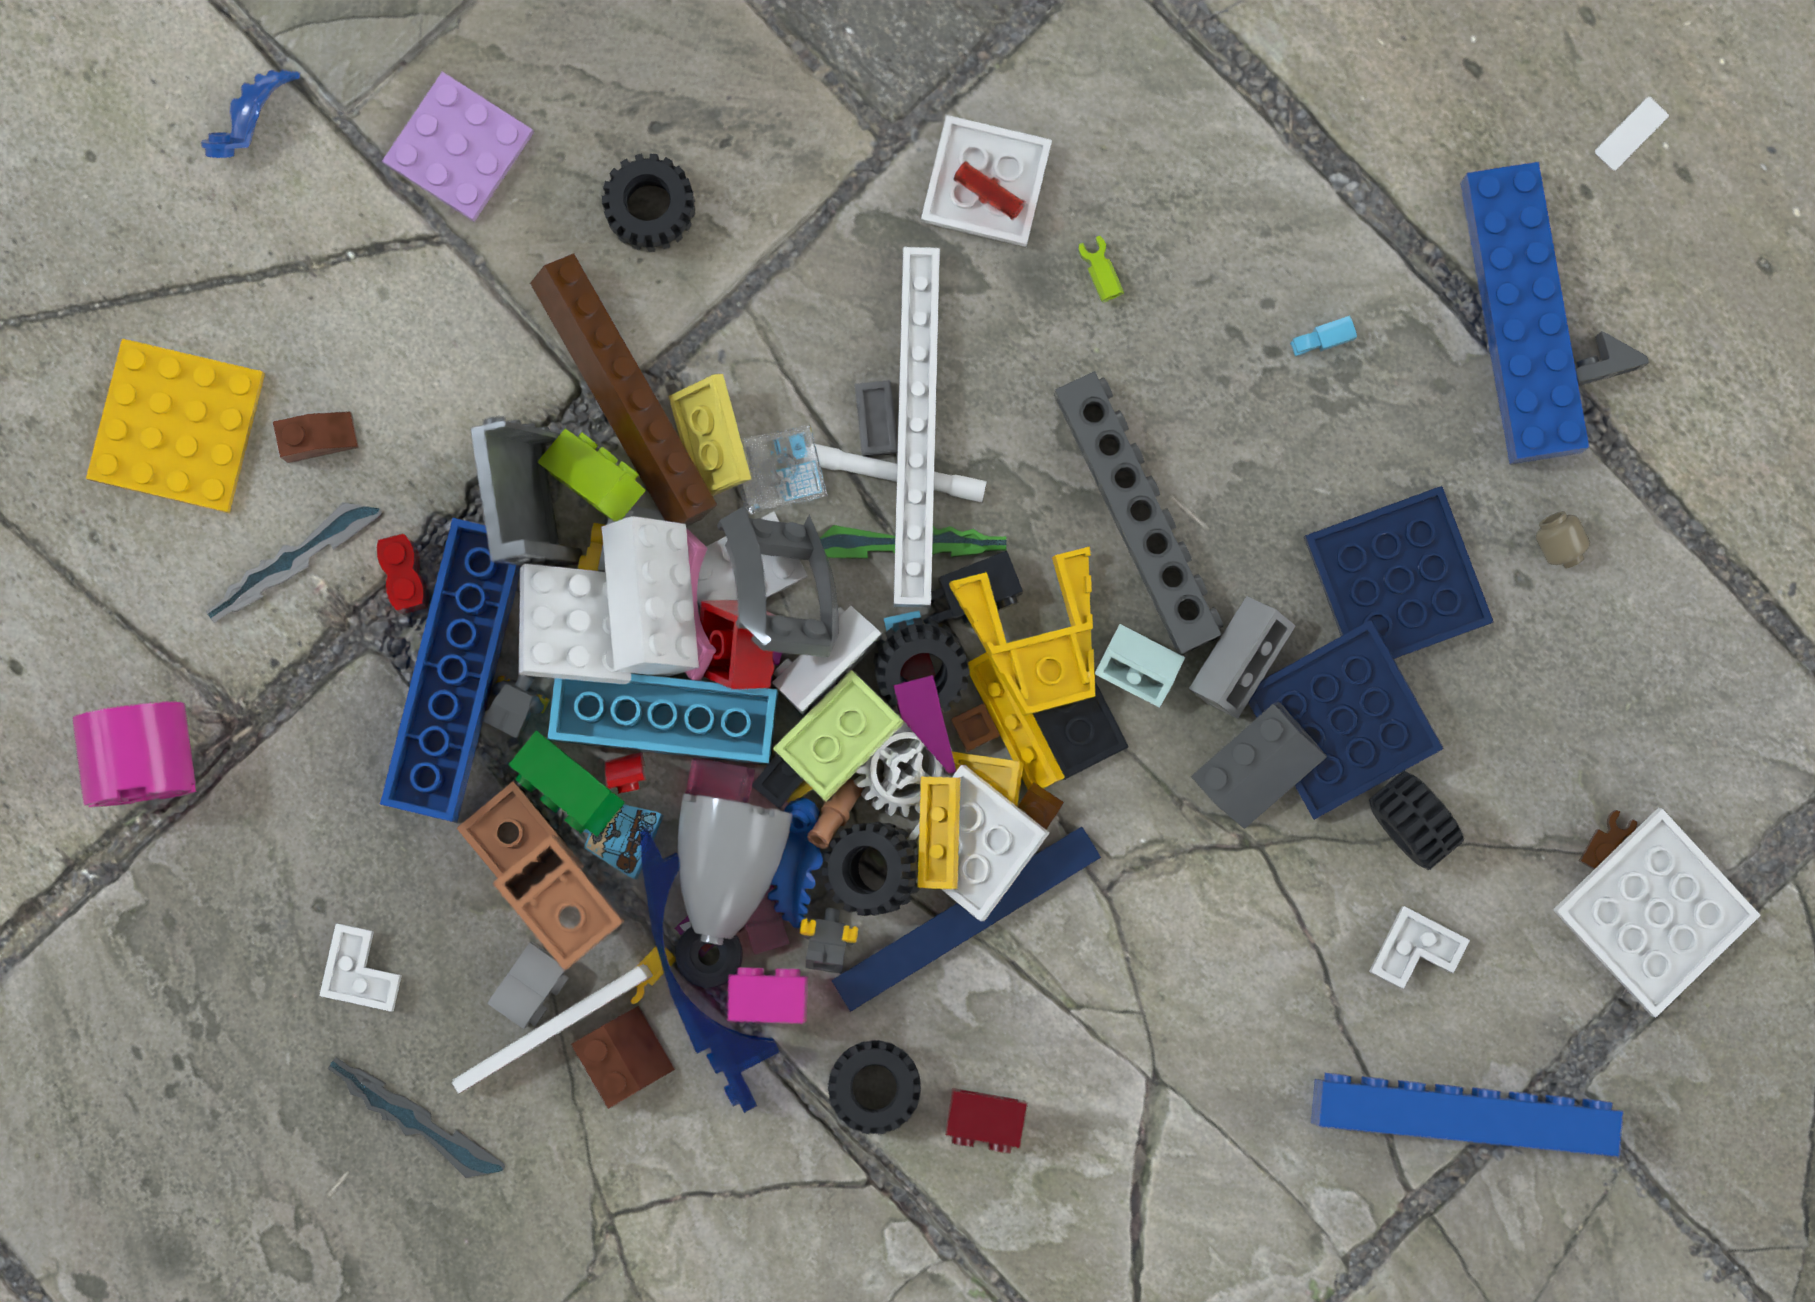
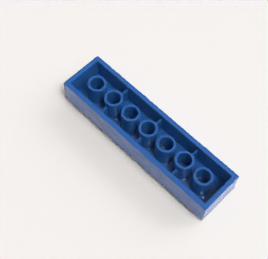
(1524, 313)
(451, 677)
(1467, 1117)

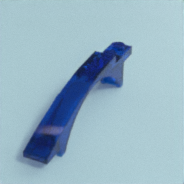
(730, 1049)

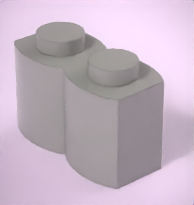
(528, 985)

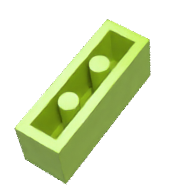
(593, 474)

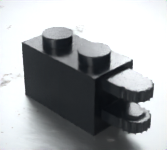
(1002, 579)

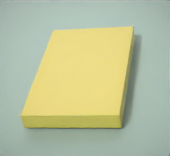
(711, 433)

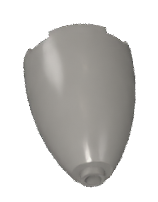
(727, 861)

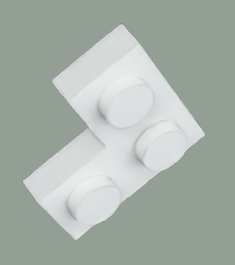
(1413, 938)
(347, 974)

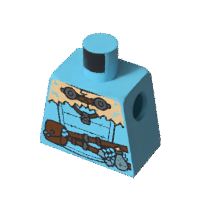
(620, 839)

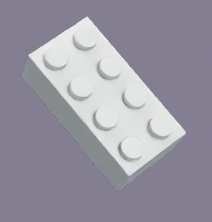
(650, 597)

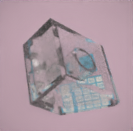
(782, 470)

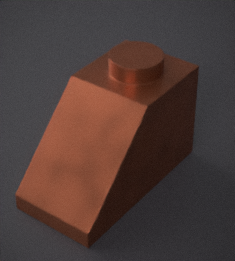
(315, 435)

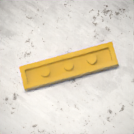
(1019, 732)

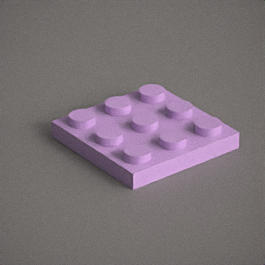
(458, 146)

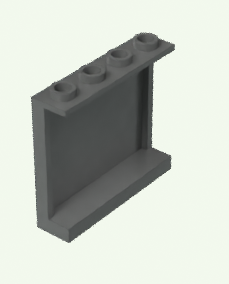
(518, 494)

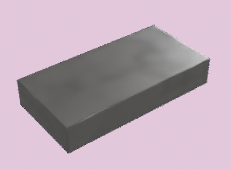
(876, 418)

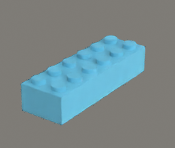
(666, 717)

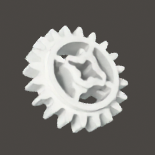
(895, 776)

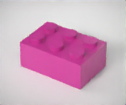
(766, 997)

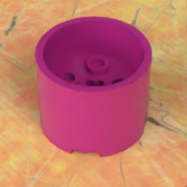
(134, 754)

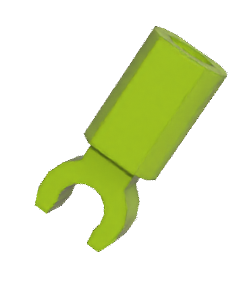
(1102, 271)

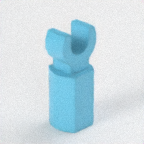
(1325, 336)

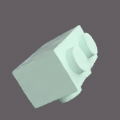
(1139, 665)

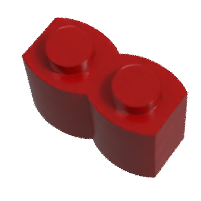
(404, 584)

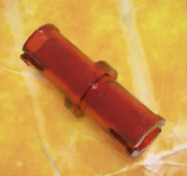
(989, 190)

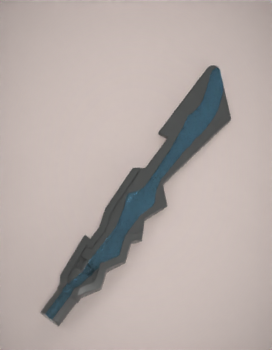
(412, 1119)

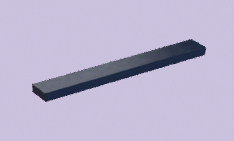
(958, 925)

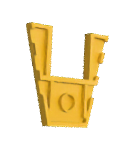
(1047, 667)

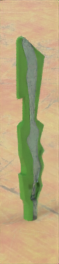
(854, 543)

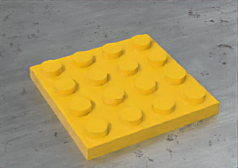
(175, 425)

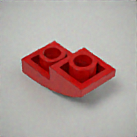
(625, 772)

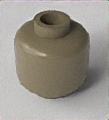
(1562, 539)

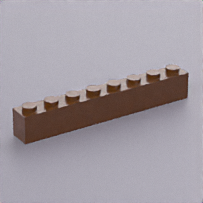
(622, 392)

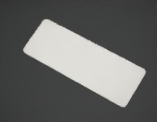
(1631, 133)

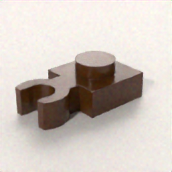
(1603, 843)

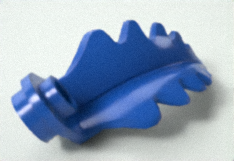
(244, 114)
(796, 863)

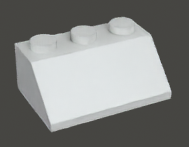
(812, 677)

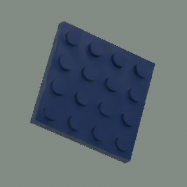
(1401, 571)
(1356, 711)

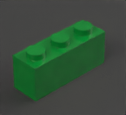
(565, 785)

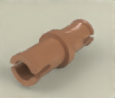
(834, 814)

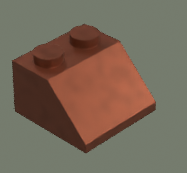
(623, 1057)

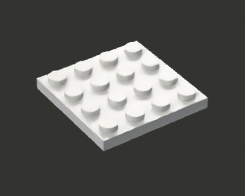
(1656, 912)

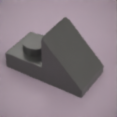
(1616, 360)

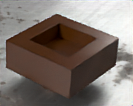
(975, 727)
(1040, 805)

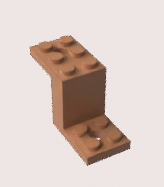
(539, 875)

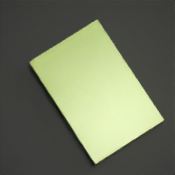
(838, 735)

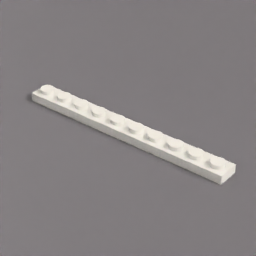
(916, 427)

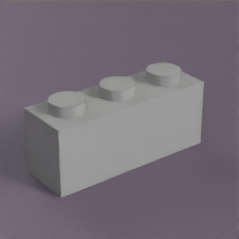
(1242, 657)

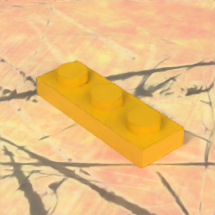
(939, 832)

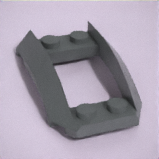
(745, 543)

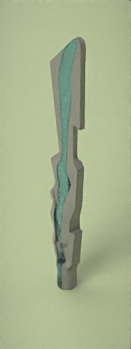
(290, 560)

